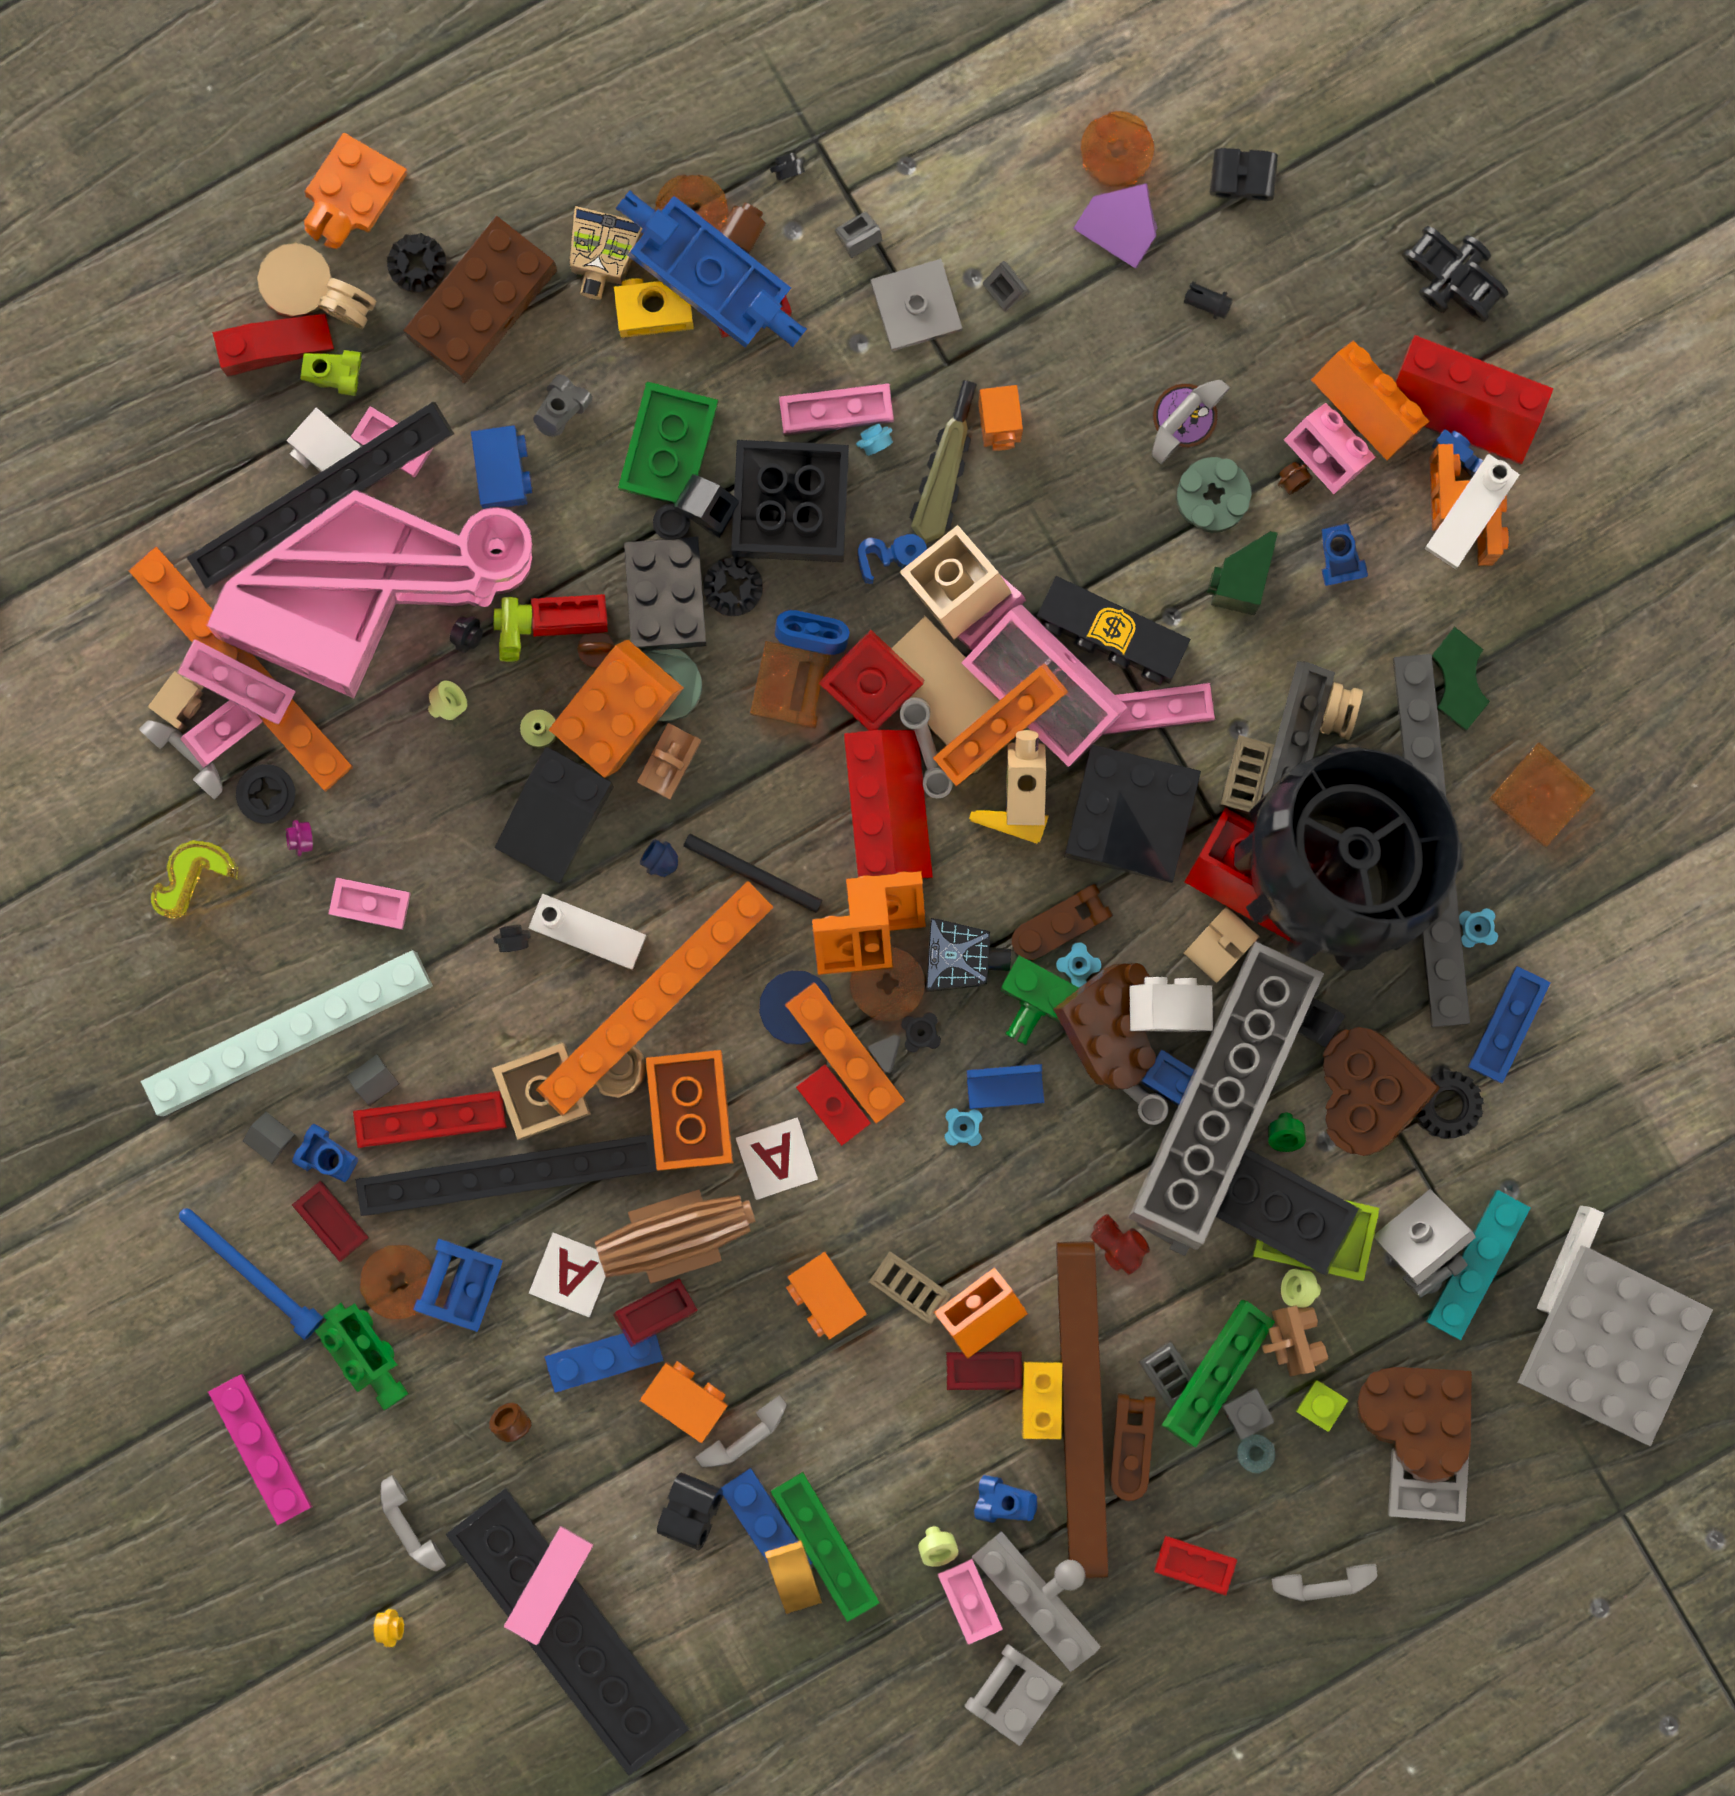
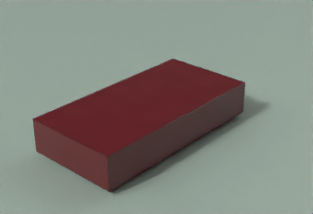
(330, 1221)
(655, 1312)
(984, 1371)

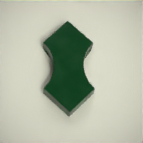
(1457, 661)

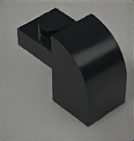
(706, 504)

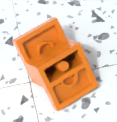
(1446, 490)
(875, 909)

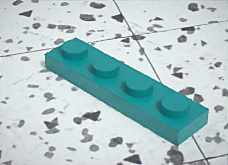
(1484, 1256)

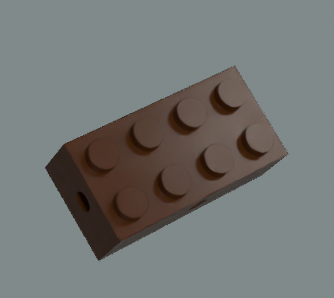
(480, 299)

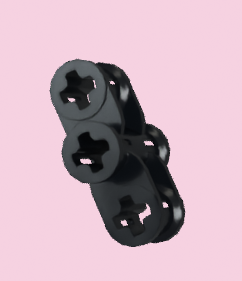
(1465, 282)

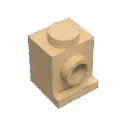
(177, 700)

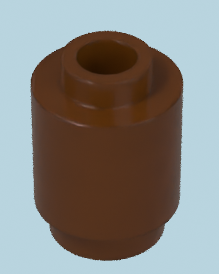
(744, 226)

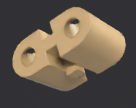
(1221, 944)

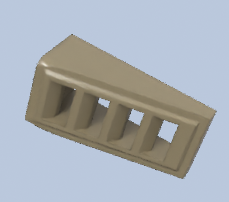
(1237, 804)
(940, 1300)

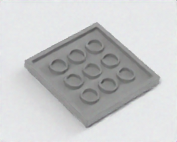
(1615, 1345)

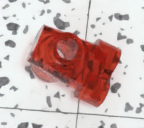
(1122, 1250)

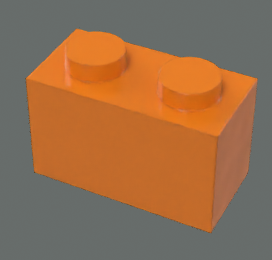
(1000, 417)
(826, 1296)
(981, 1313)
(685, 1401)

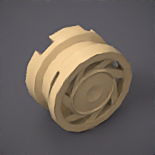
(346, 303)
(1337, 709)

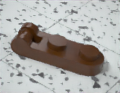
(1059, 925)
(1132, 1447)

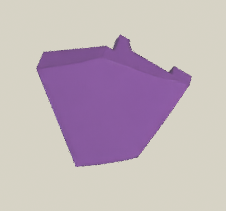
(1120, 223)

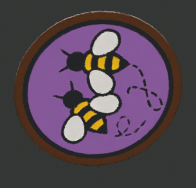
(1197, 426)

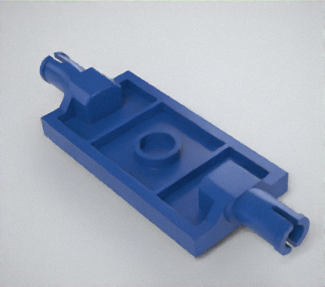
(709, 271)

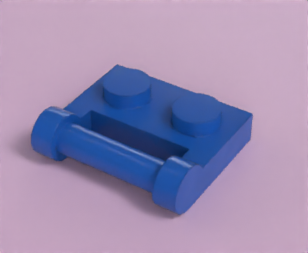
(469, 1288)

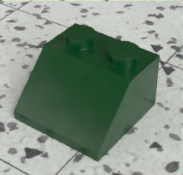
(1243, 576)

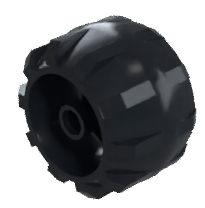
(1390, 821)

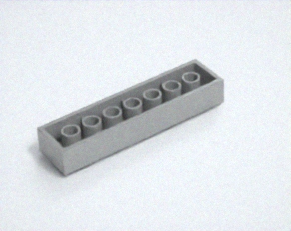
(1226, 1096)

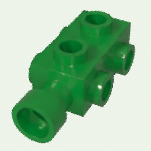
(361, 1353)

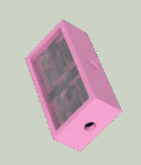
(1015, 651)

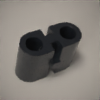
(1243, 174)
(689, 1511)

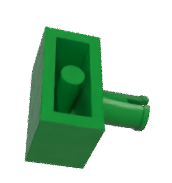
(1037, 994)

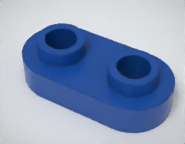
(812, 632)

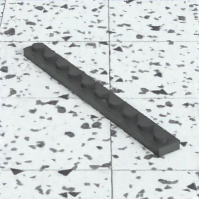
(1423, 748)

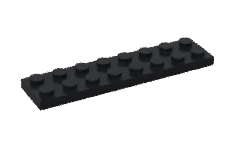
(579, 1641)

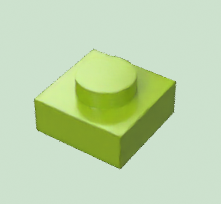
(1321, 1405)

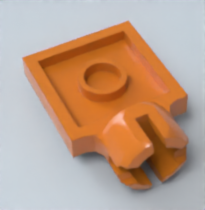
(350, 191)

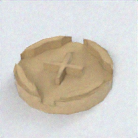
(293, 279)

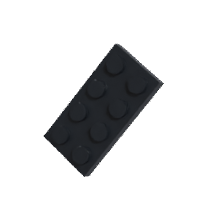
(1287, 1212)

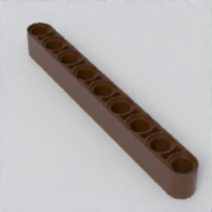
(1082, 1407)

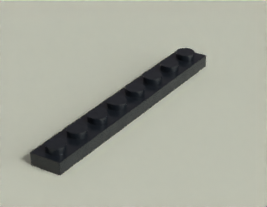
(312, 498)
(506, 1175)

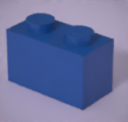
(500, 467)

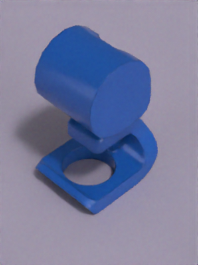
(902, 552)

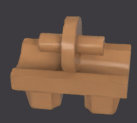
(669, 761)
(1291, 1342)

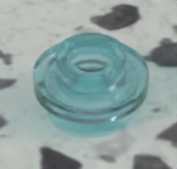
(1267, 1458)

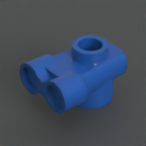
(1342, 564)
(319, 1151)
(998, 1499)

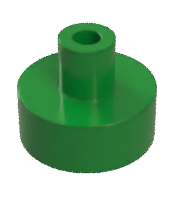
(1286, 1133)

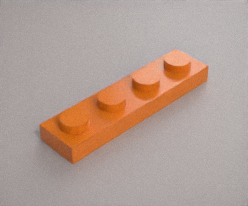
(1000, 724)
(845, 1052)

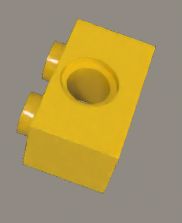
(637, 321)
(1042, 1400)

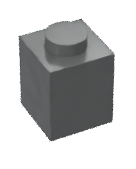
(1247, 1413)

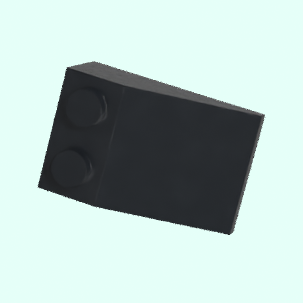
(553, 815)

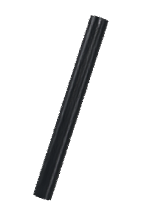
(752, 873)

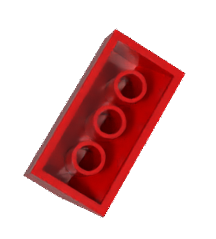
(1475, 398)
(887, 803)
(1215, 869)

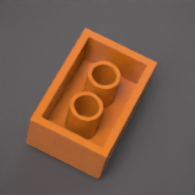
(616, 708)
(689, 1110)

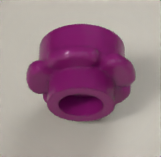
(299, 837)

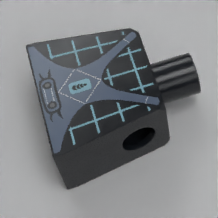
(961, 956)

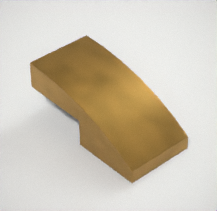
(793, 1577)

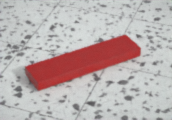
(429, 1119)

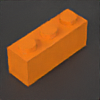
(1370, 400)

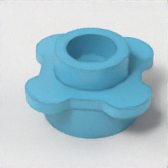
(875, 439)
(1485, 920)
(1078, 953)
(956, 1135)

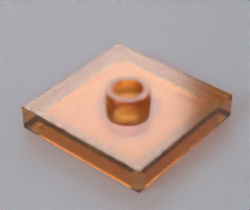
(1541, 794)

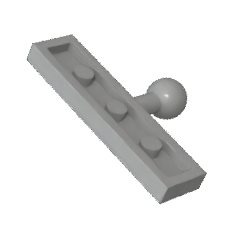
(1039, 1600)

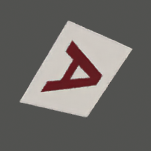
(776, 1158)
(569, 1275)

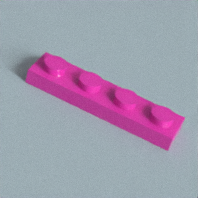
(260, 1449)

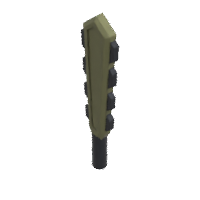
(939, 490)

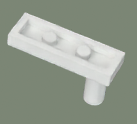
(1472, 511)
(587, 931)
(1580, 1234)

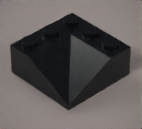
(790, 501)
(1132, 813)

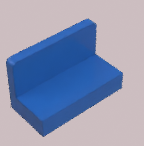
(1005, 1086)

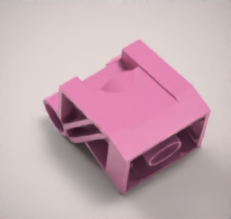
(333, 584)

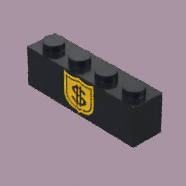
(1112, 630)

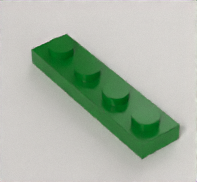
(1218, 1373)
(825, 1546)

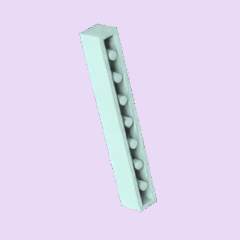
(286, 1033)

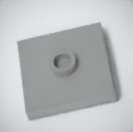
(916, 305)
(1424, 1236)

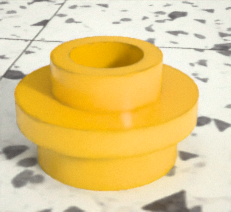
(388, 1628)

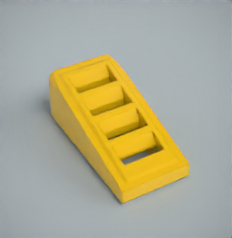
(998, 821)

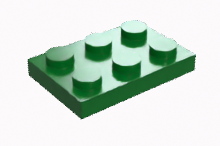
(667, 442)

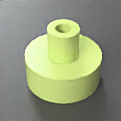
(447, 701)
(537, 738)
(1299, 1288)
(937, 1547)

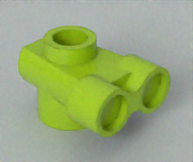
(341, 371)
(512, 621)

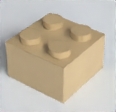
(955, 582)
(525, 1105)

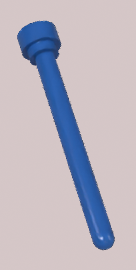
(303, 1319)

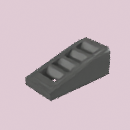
(1156, 1357)

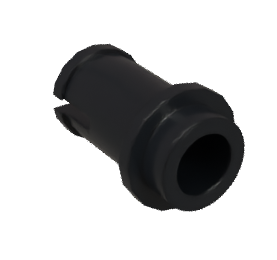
(1208, 300)

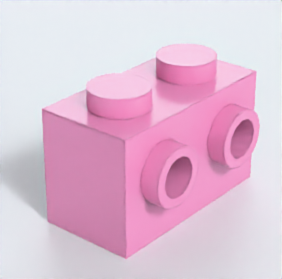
(1329, 448)

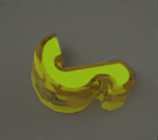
(183, 873)

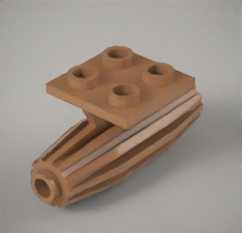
(674, 1236)

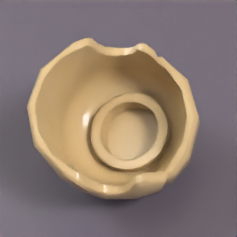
(624, 1075)

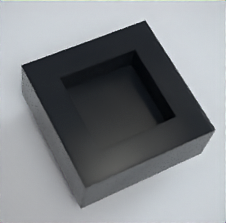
(1320, 1022)

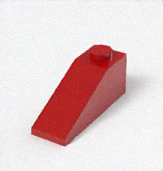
(271, 342)

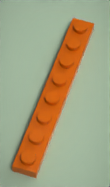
(192, 615)
(654, 998)

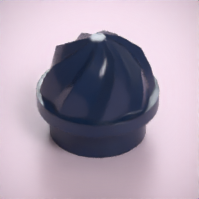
(659, 858)

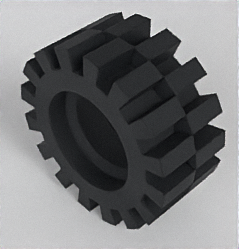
(1470, 1111)

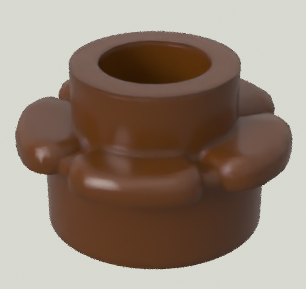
(1294, 477)

